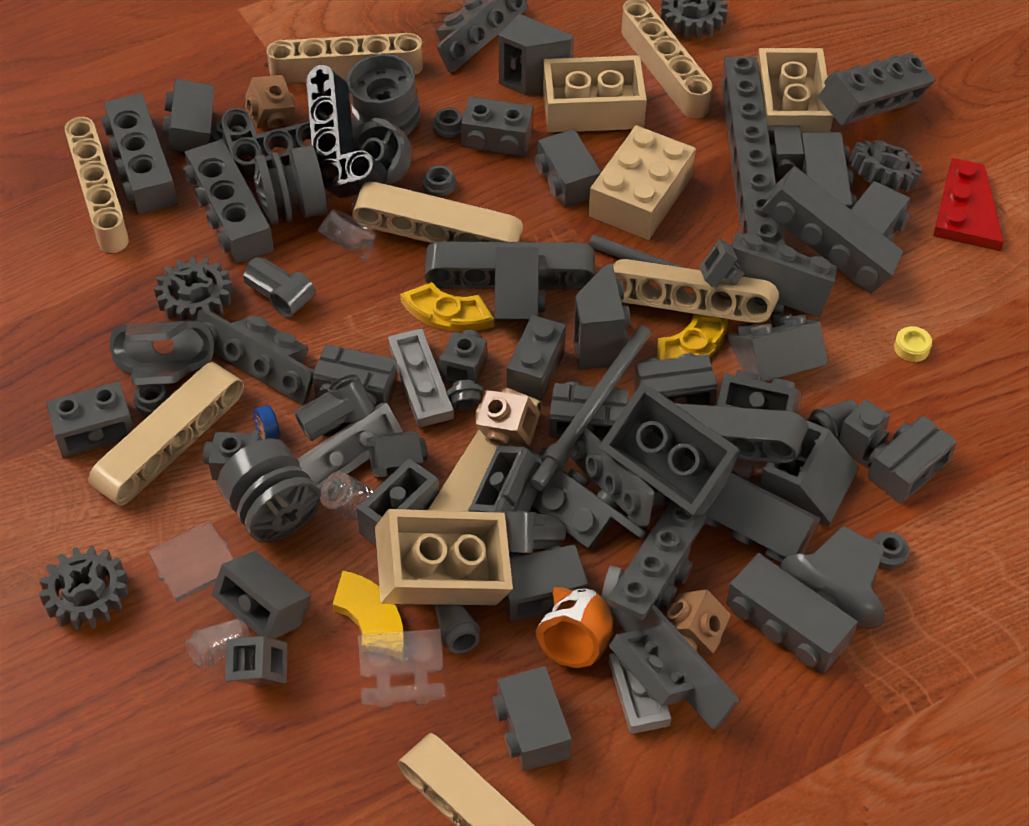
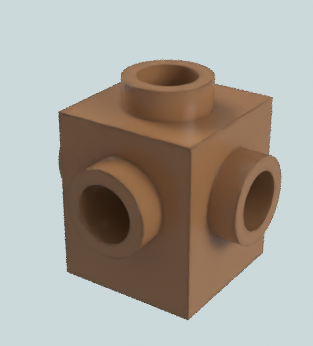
(269, 101)
(507, 418)
(699, 619)

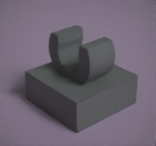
(721, 264)

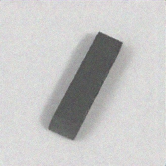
(473, 264)
(756, 432)

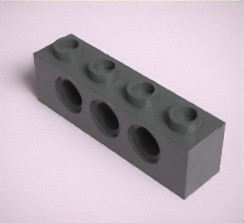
(139, 154)
(228, 202)

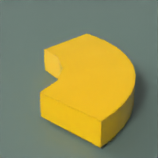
(447, 311)
(700, 337)
(361, 602)

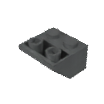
(522, 52)
(600, 320)
(779, 347)
(816, 477)

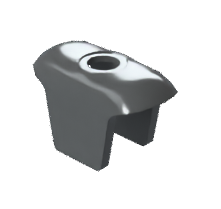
(135, 354)
(843, 575)

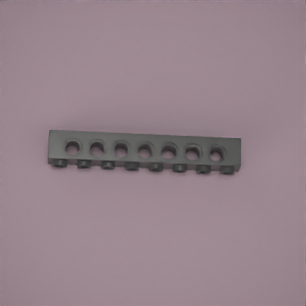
(749, 147)

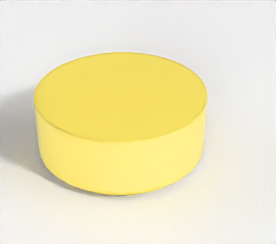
(913, 344)

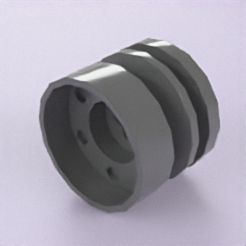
(384, 89)
(290, 185)
(268, 490)

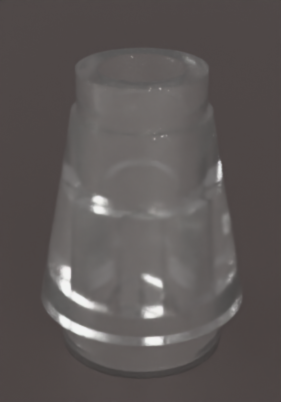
(209, 644)

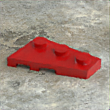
(968, 207)

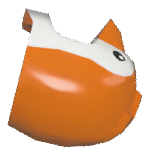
(576, 628)

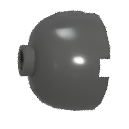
(387, 145)

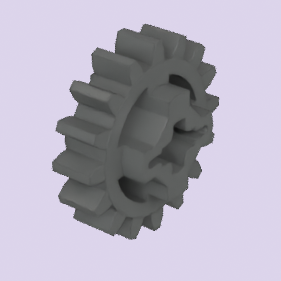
(694, 16)
(885, 165)
(193, 289)
(84, 588)

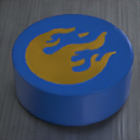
(266, 422)

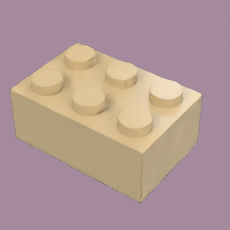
(791, 86)
(594, 93)
(641, 182)
(443, 557)

